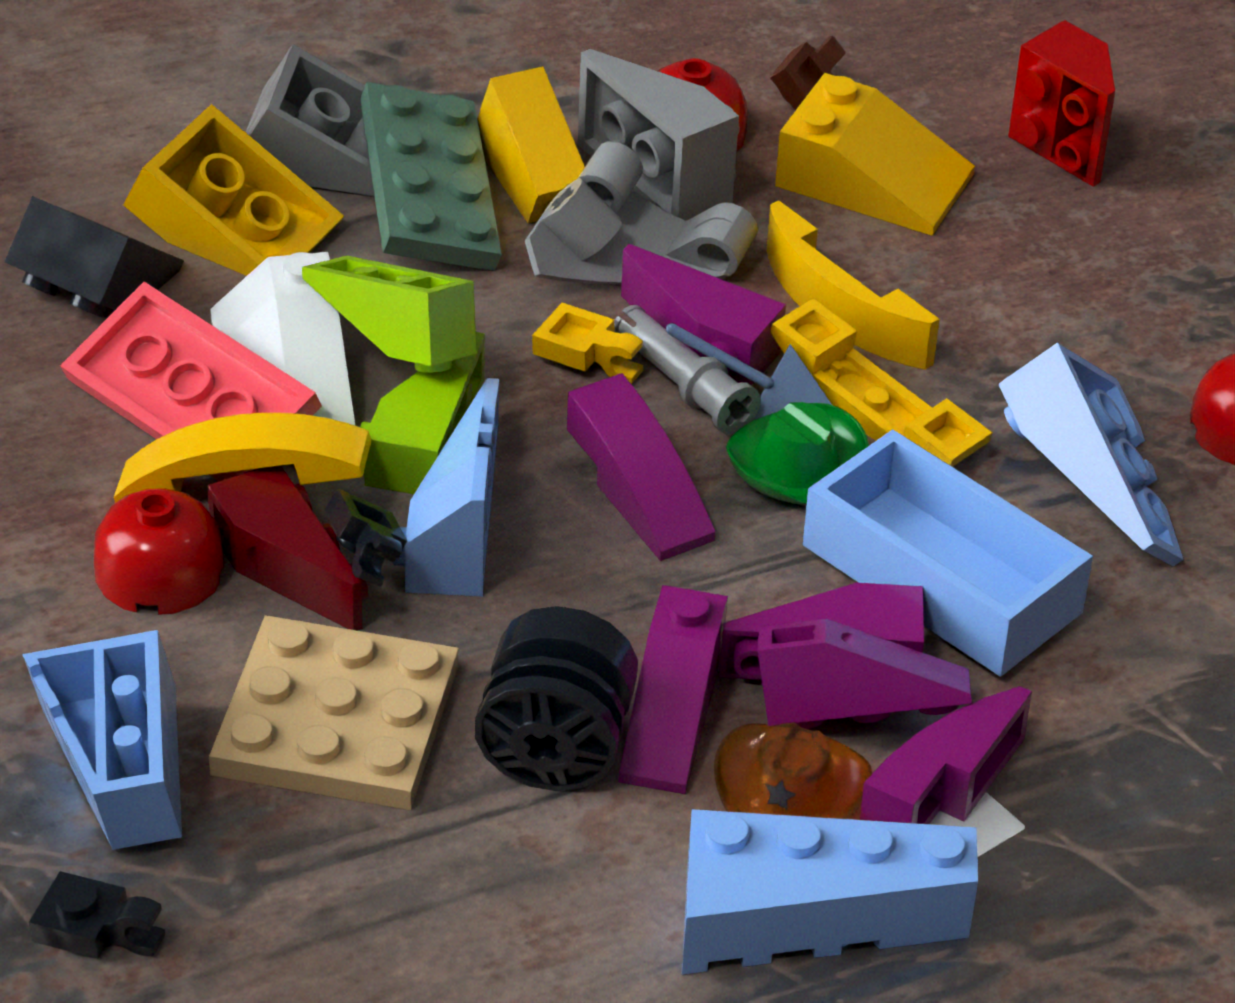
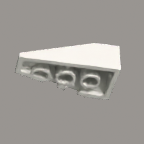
(291, 328)

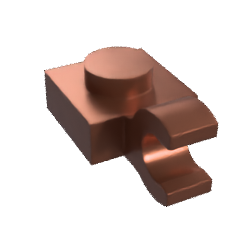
(804, 68)

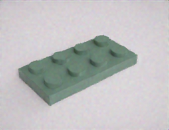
(429, 177)

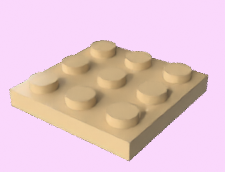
(335, 712)

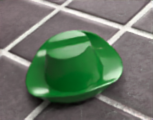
(795, 448)

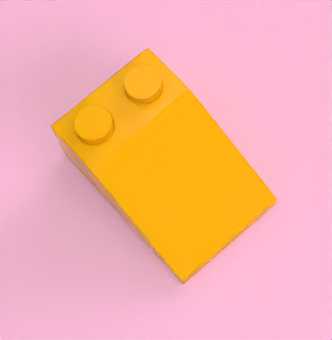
(869, 157)
(228, 197)

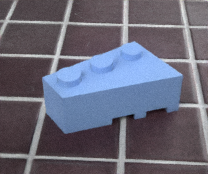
(118, 730)

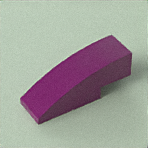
(638, 466)
(948, 762)

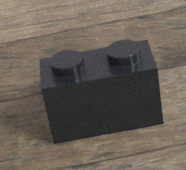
(85, 258)

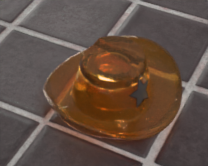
(789, 772)

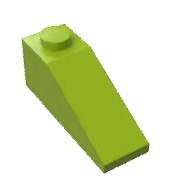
(401, 308)
(418, 420)

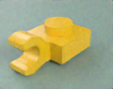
(583, 337)

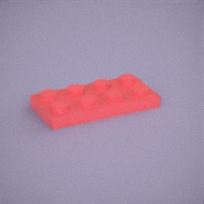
(178, 370)

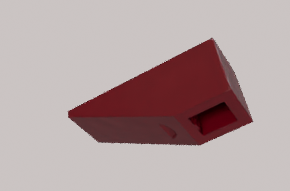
(284, 546)

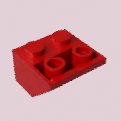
(1065, 99)

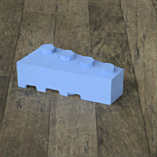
(821, 884)

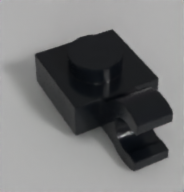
(367, 533)
(89, 913)

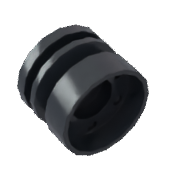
(557, 699)

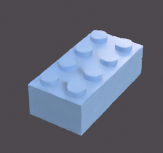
(986, 568)

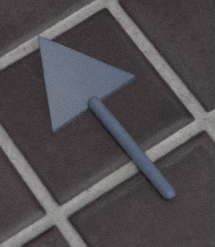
(788, 383)

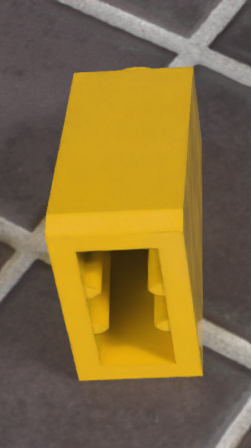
(527, 140)

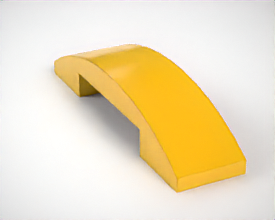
(885, 325)
(870, 393)
(315, 445)

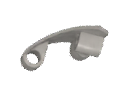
(601, 214)

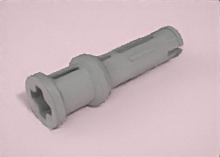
(701, 380)

